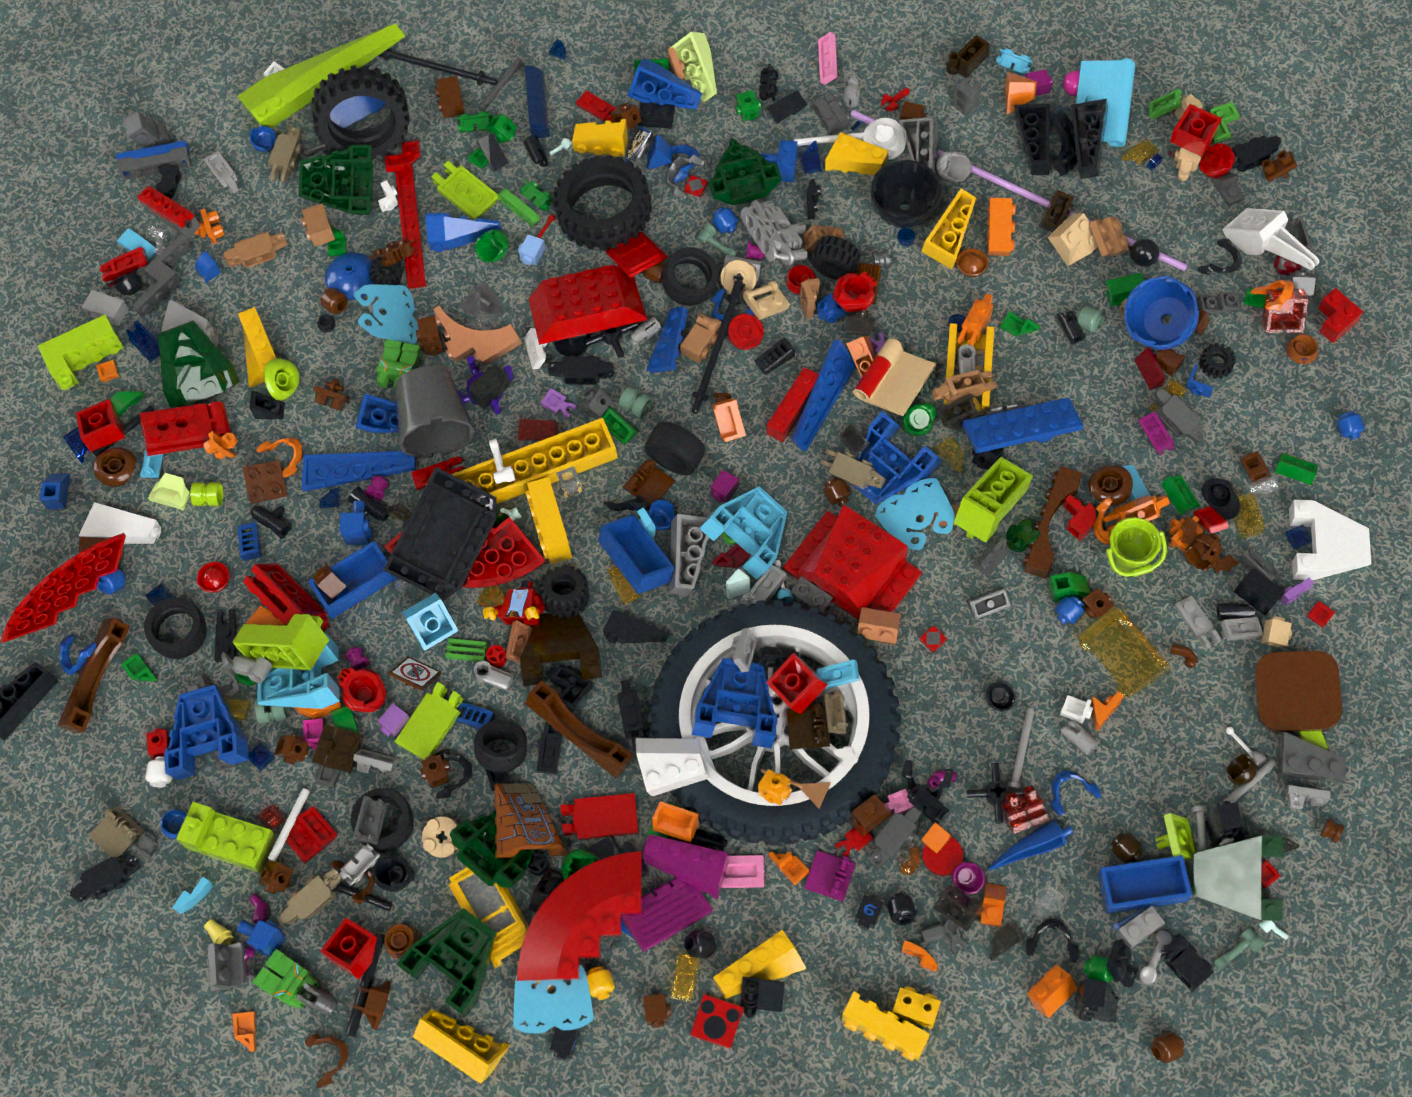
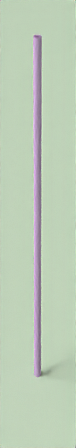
(1025, 193)

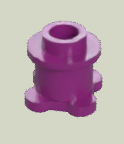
(754, 252)
(377, 487)
(357, 658)

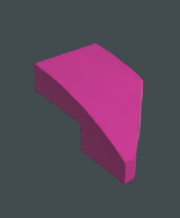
(312, 731)

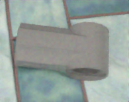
(966, 364)
(254, 669)
(494, 677)

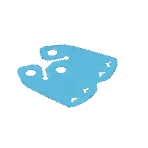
(398, 314)
(910, 505)
(552, 1009)

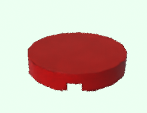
(1217, 160)
(745, 332)
(945, 860)

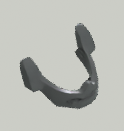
(674, 169)
(225, 691)

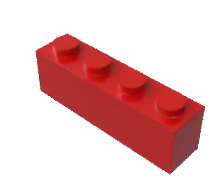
(792, 405)

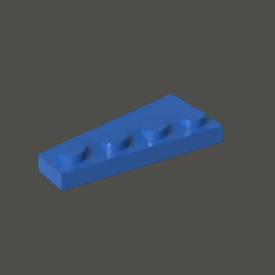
(666, 347)

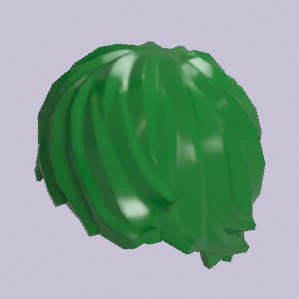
(491, 246)
(575, 861)

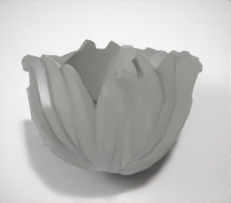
(953, 166)

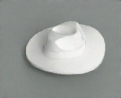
(887, 135)

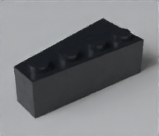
(1089, 131)
(22, 696)

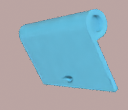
(1112, 81)

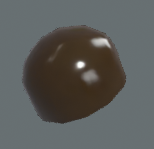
(1242, 770)

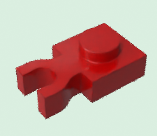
(854, 841)

